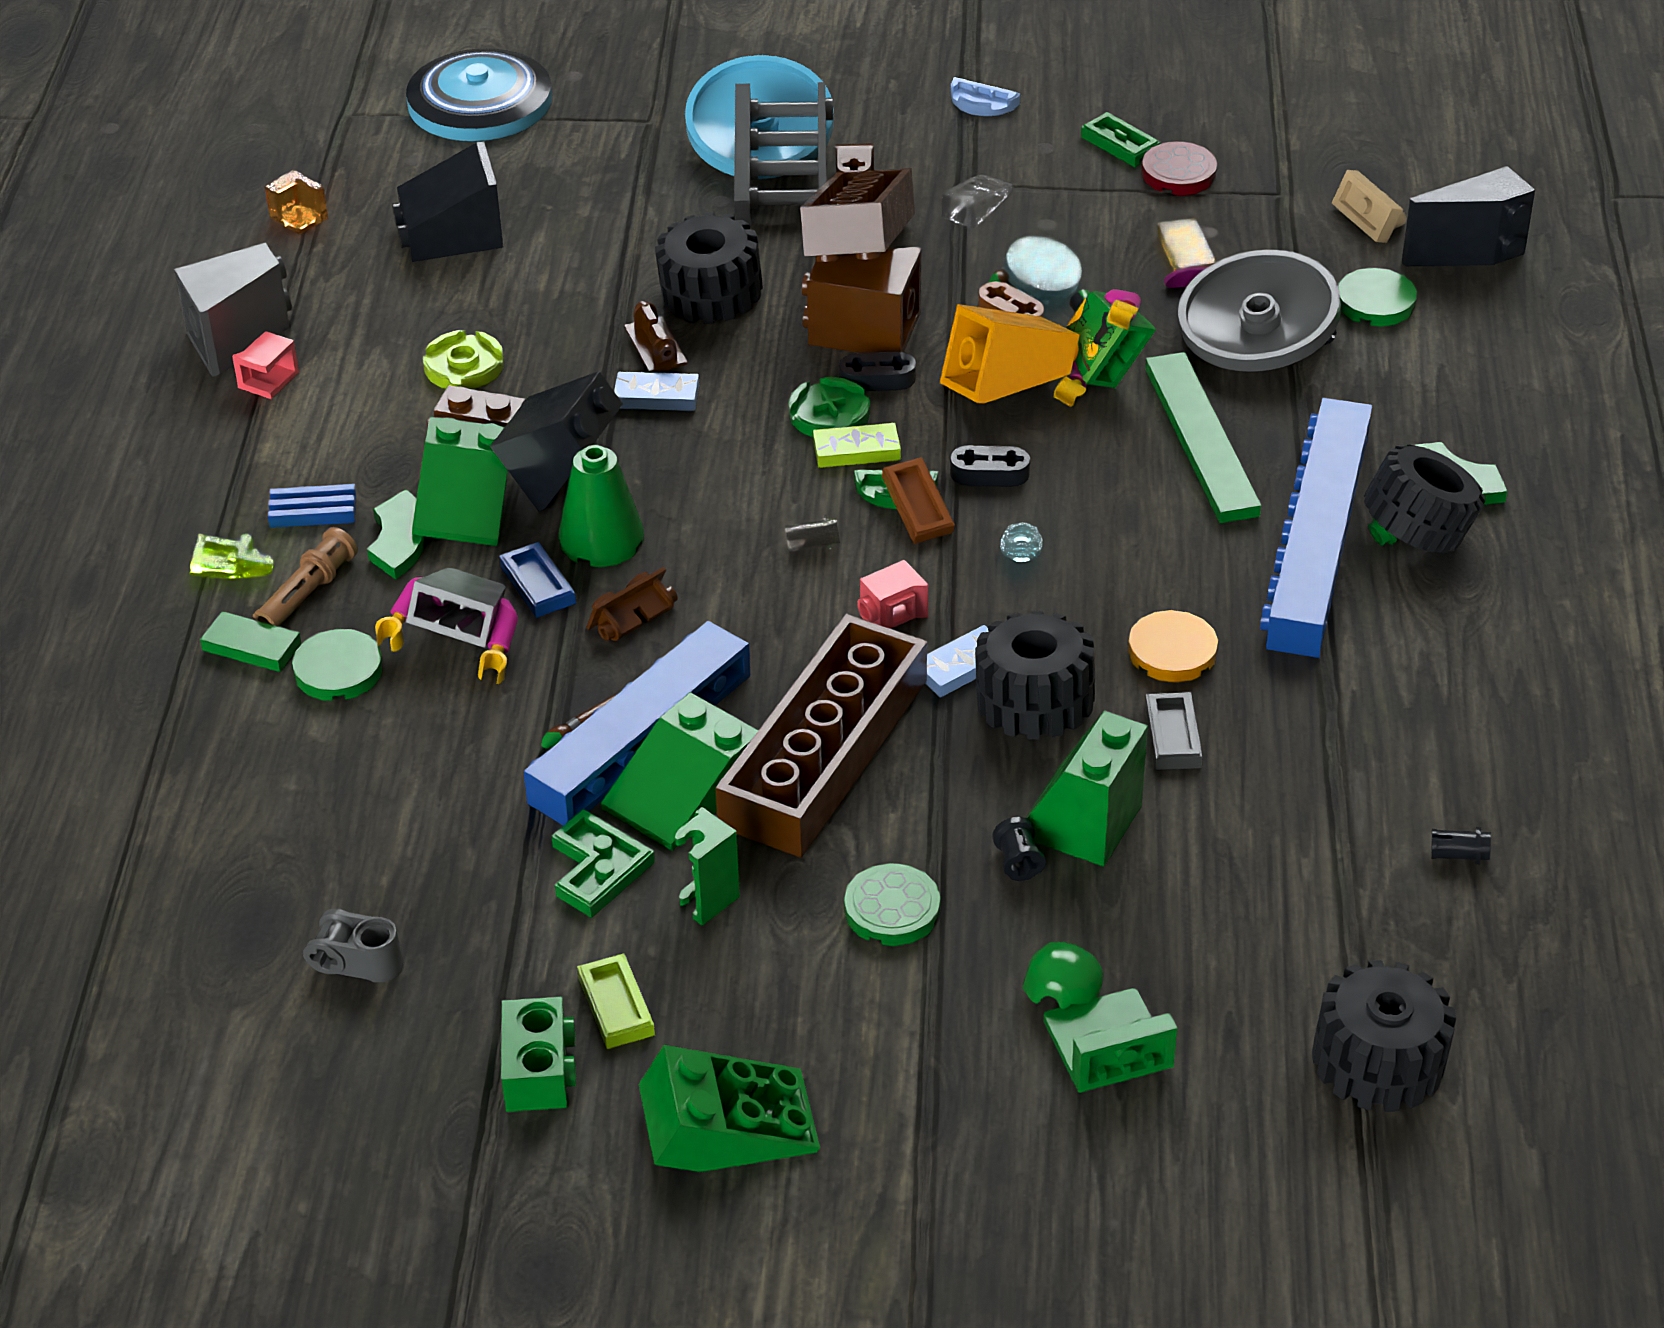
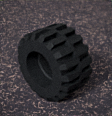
(1424, 498)

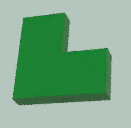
(605, 859)

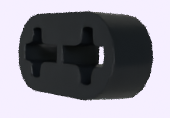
(879, 370)
(990, 466)

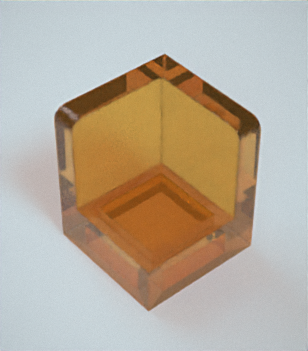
(296, 202)

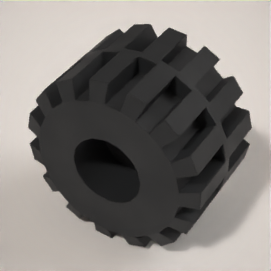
(709, 267)
(1035, 674)
(1383, 1035)

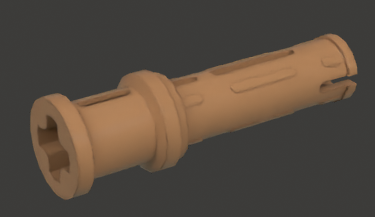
(276, 612)

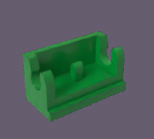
(713, 866)

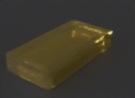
(1185, 244)

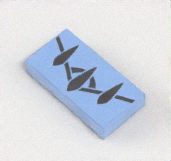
(657, 390)
(953, 663)

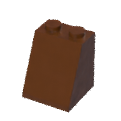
(864, 302)

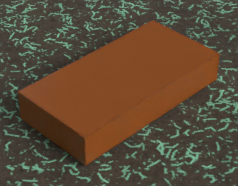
(918, 500)

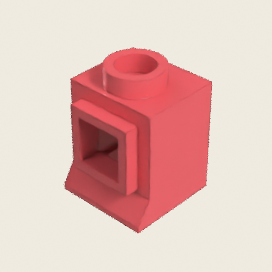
(266, 365)
(893, 596)

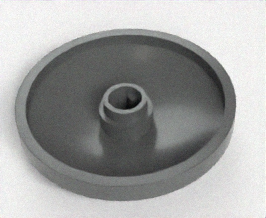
(1259, 310)

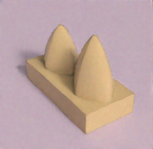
(1368, 206)

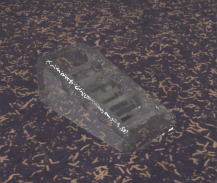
(974, 199)

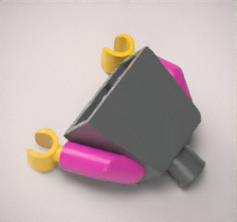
(459, 608)

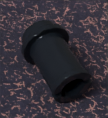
(1461, 844)

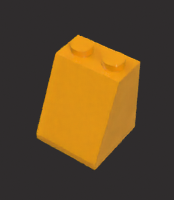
(1004, 353)

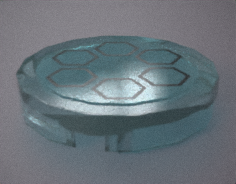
(1042, 268)

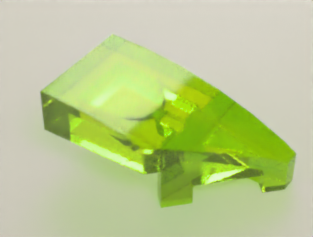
(228, 558)

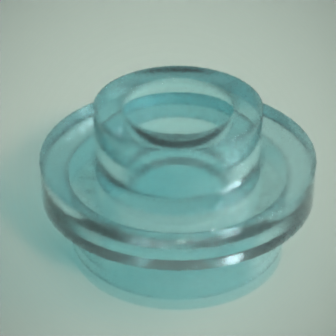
(1021, 542)

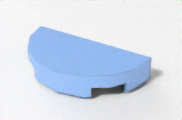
(982, 98)

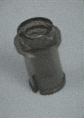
(812, 534)

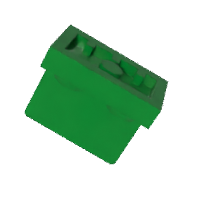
(1111, 1039)

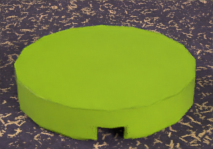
(463, 360)

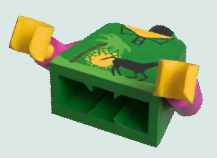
(1108, 341)

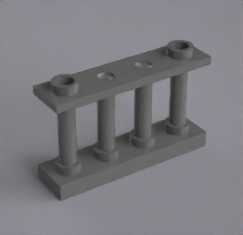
(750, 139)

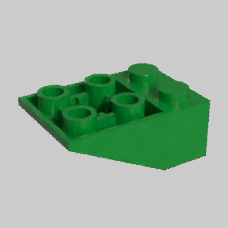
(724, 1111)

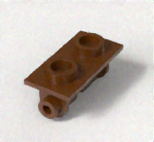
(654, 340)
(617, 613)

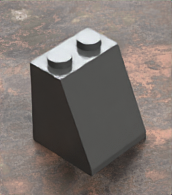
(233, 302)

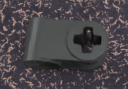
(358, 944)

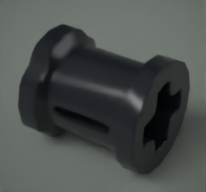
(1018, 848)

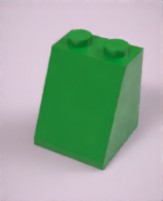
(1094, 791)

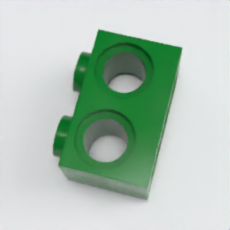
(534, 1054)

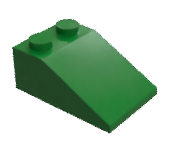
(460, 483)
(677, 769)

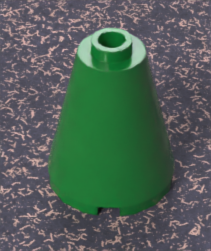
(599, 511)

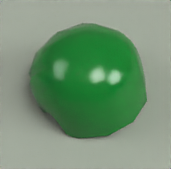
(1063, 973)

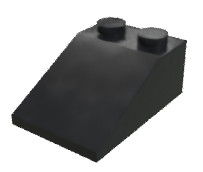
(1470, 222)

